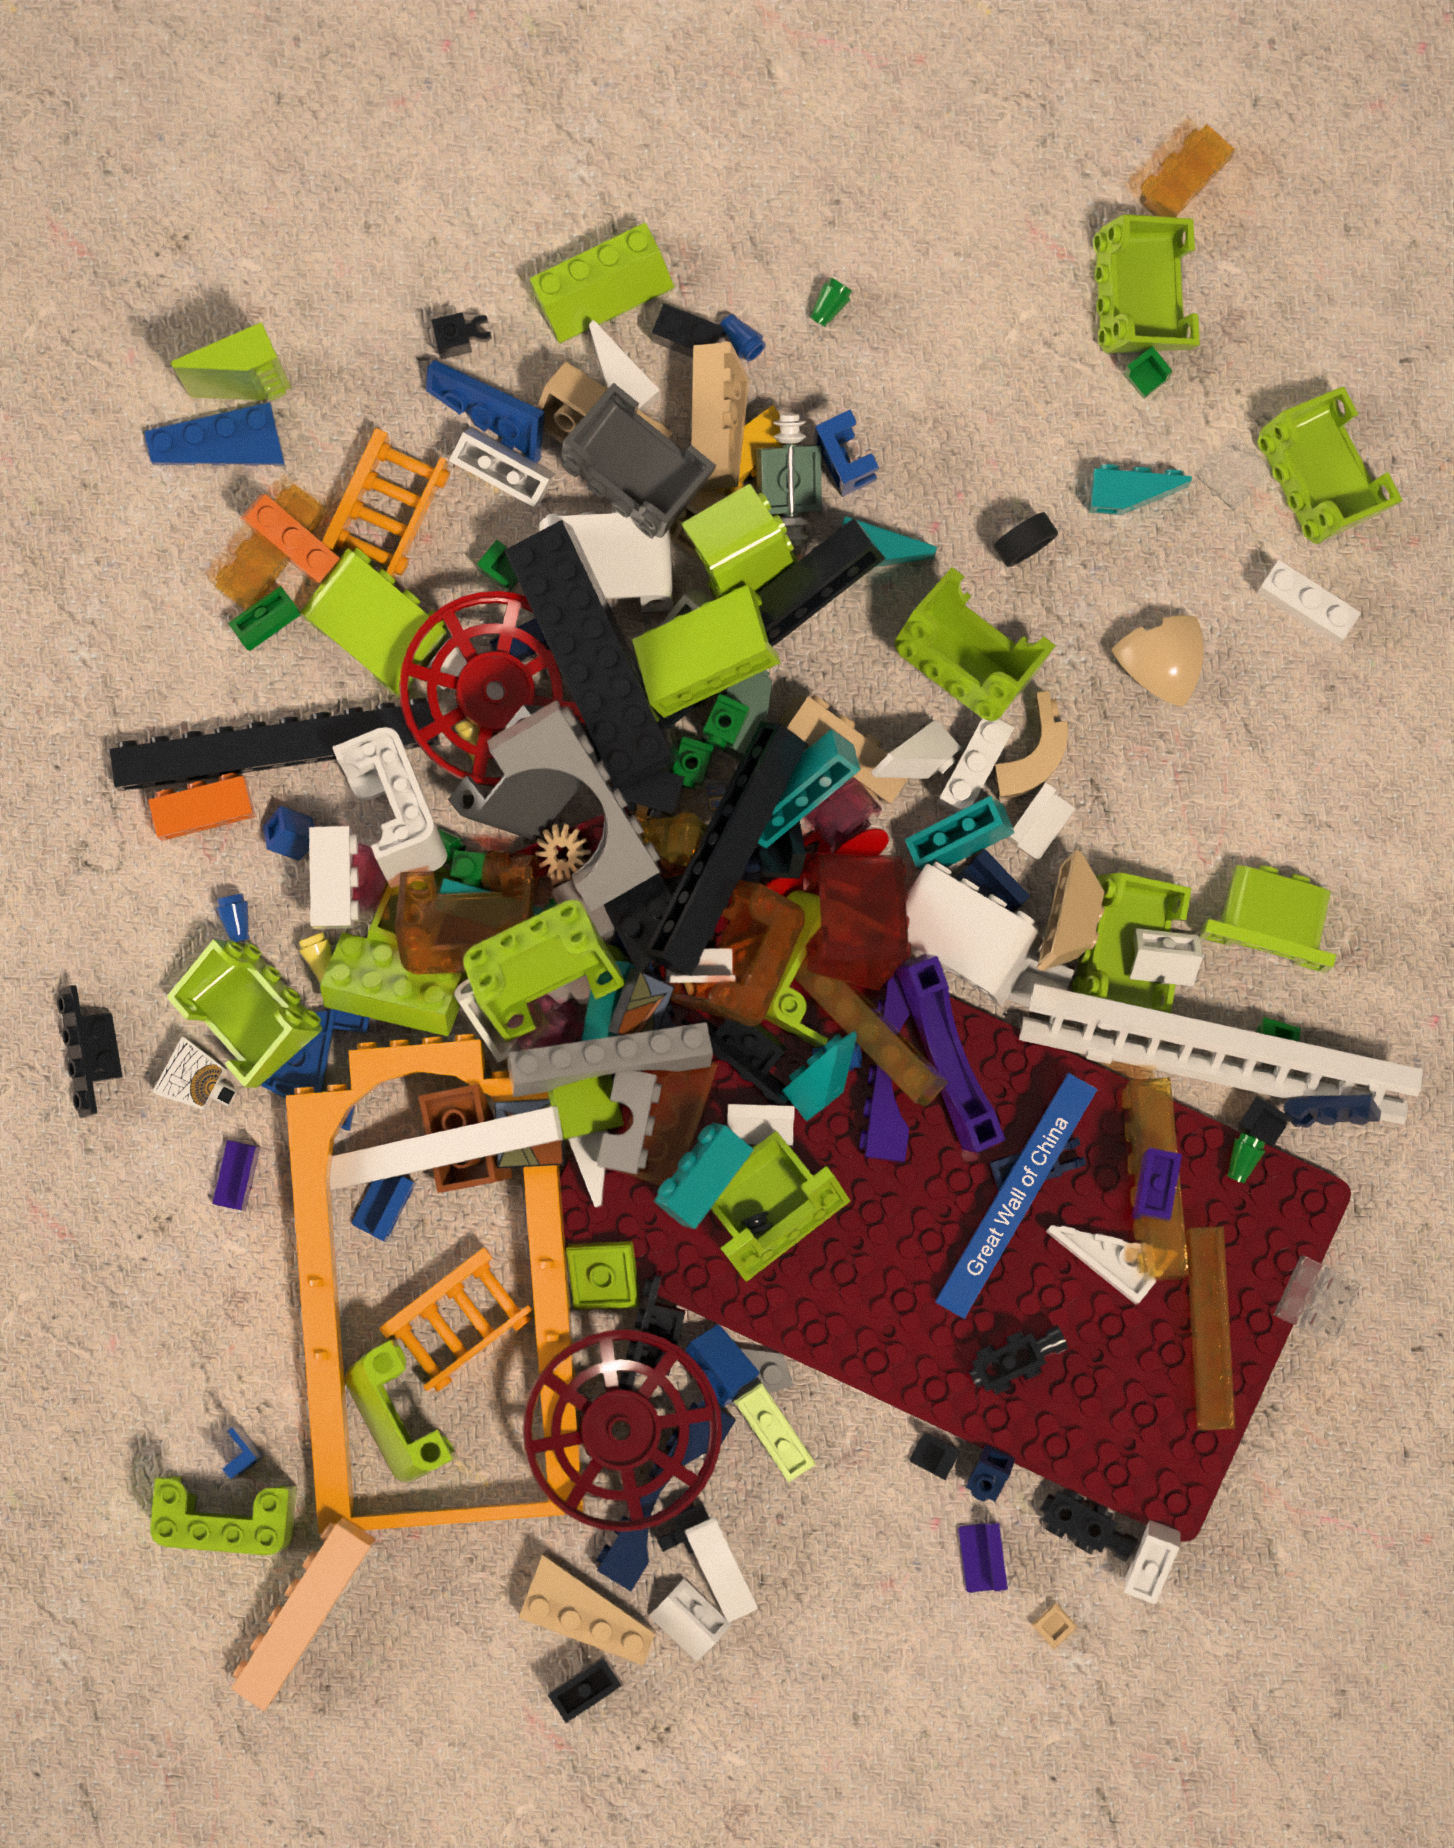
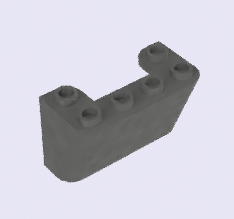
(634, 463)
(525, 800)

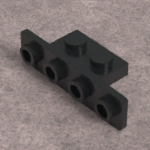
(90, 1049)
(749, 1050)
(656, 1320)

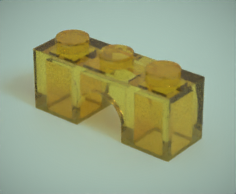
(675, 836)

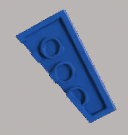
(232, 437)

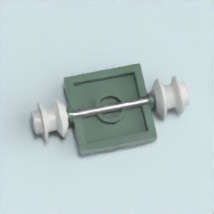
(790, 476)

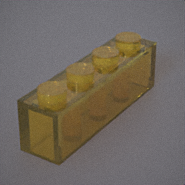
(258, 560)

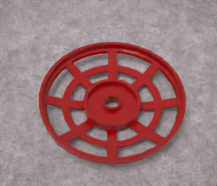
(473, 680)

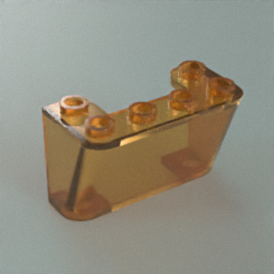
(440, 928)
(762, 939)

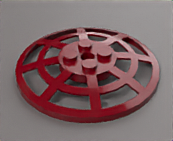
(643, 1430)

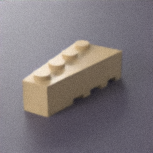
(719, 410)
(811, 720)
(577, 1610)

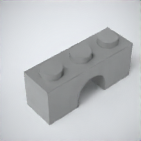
(626, 1151)

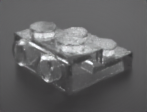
(1318, 1300)

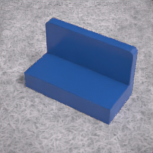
(383, 1206)
(722, 1363)
(247, 1458)

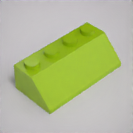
(602, 282)

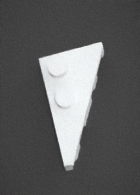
(1108, 1258)

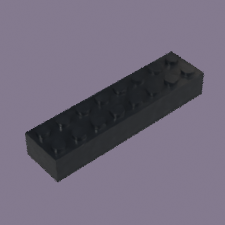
(592, 654)

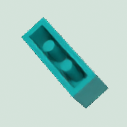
(961, 834)
(703, 1175)

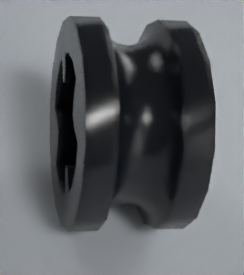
(757, 1222)

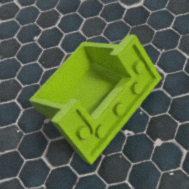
(1274, 916)
(782, 1185)

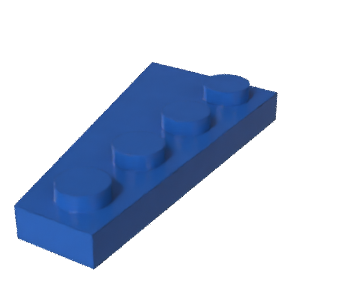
(508, 417)

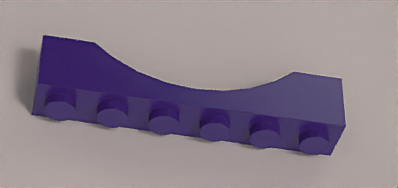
(931, 1009)
(887, 1129)

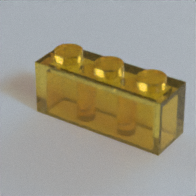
(1185, 173)

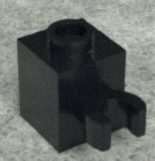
(454, 334)
(686, 1519)

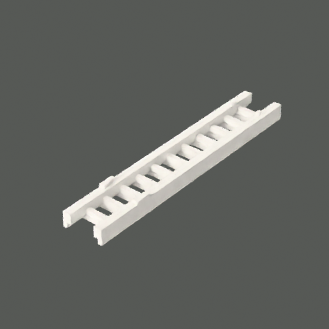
(1220, 1040)

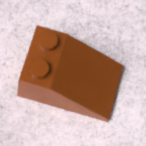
(454, 1110)

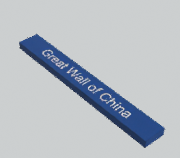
(1016, 1195)

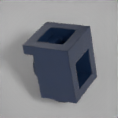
(990, 1474)

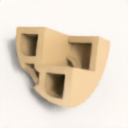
(1164, 658)

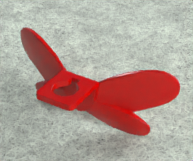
(866, 843)

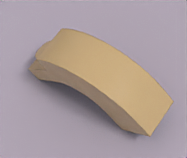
(1028, 774)

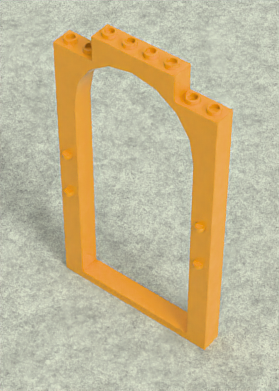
(312, 1128)

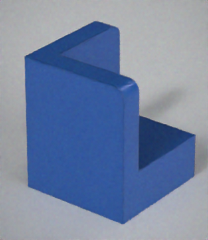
(288, 833)

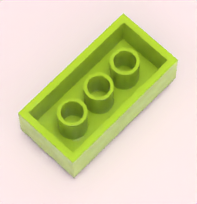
(371, 982)

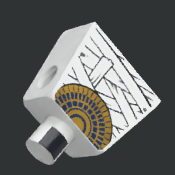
(194, 1078)

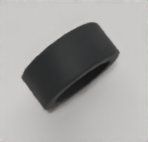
(1026, 539)

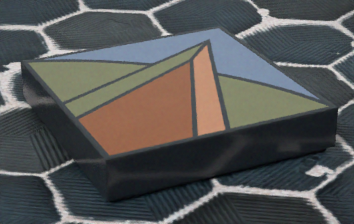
(640, 1004)
(540, 1155)

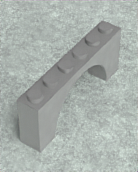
(551, 742)

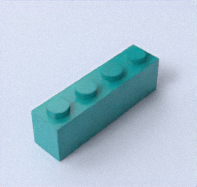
(816, 776)

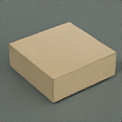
(1054, 1625)

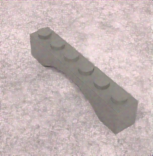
(559, 1065)

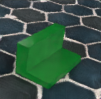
(264, 618)

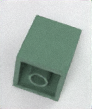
(756, 694)

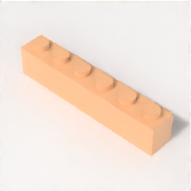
(303, 1612)

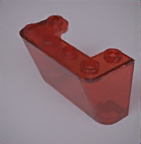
(861, 917)

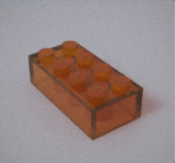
(676, 1120)

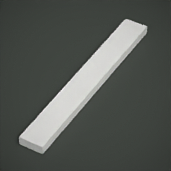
(445, 1148)

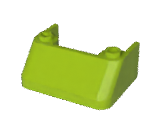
(787, 1004)

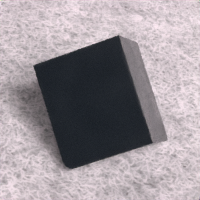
(1264, 1121)
(934, 1456)

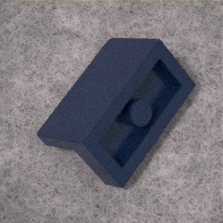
(994, 880)

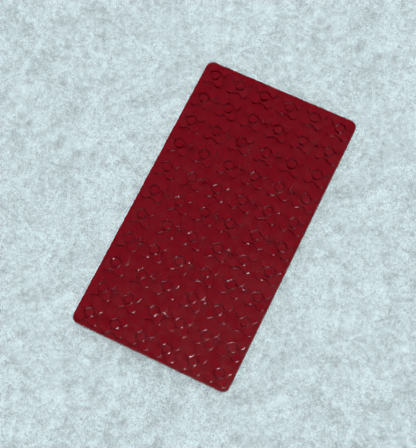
(863, 1286)

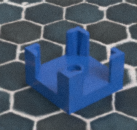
(846, 476)

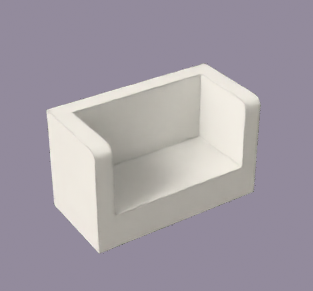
(1152, 1562)

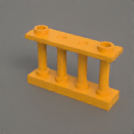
(365, 479)
(426, 1307)

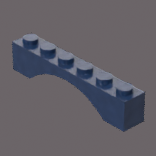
(629, 1553)

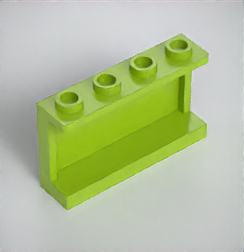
(704, 651)

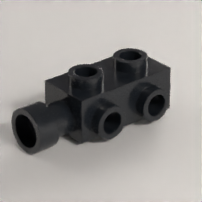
(1007, 1359)
(1080, 1521)

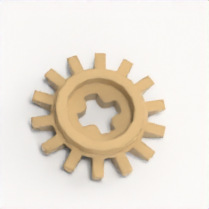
(574, 854)

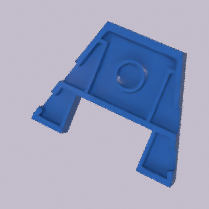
(310, 1064)

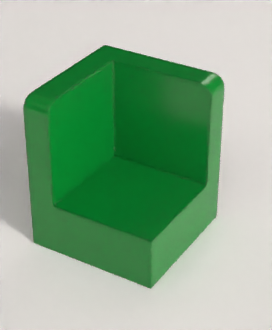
(1148, 372)
(497, 567)

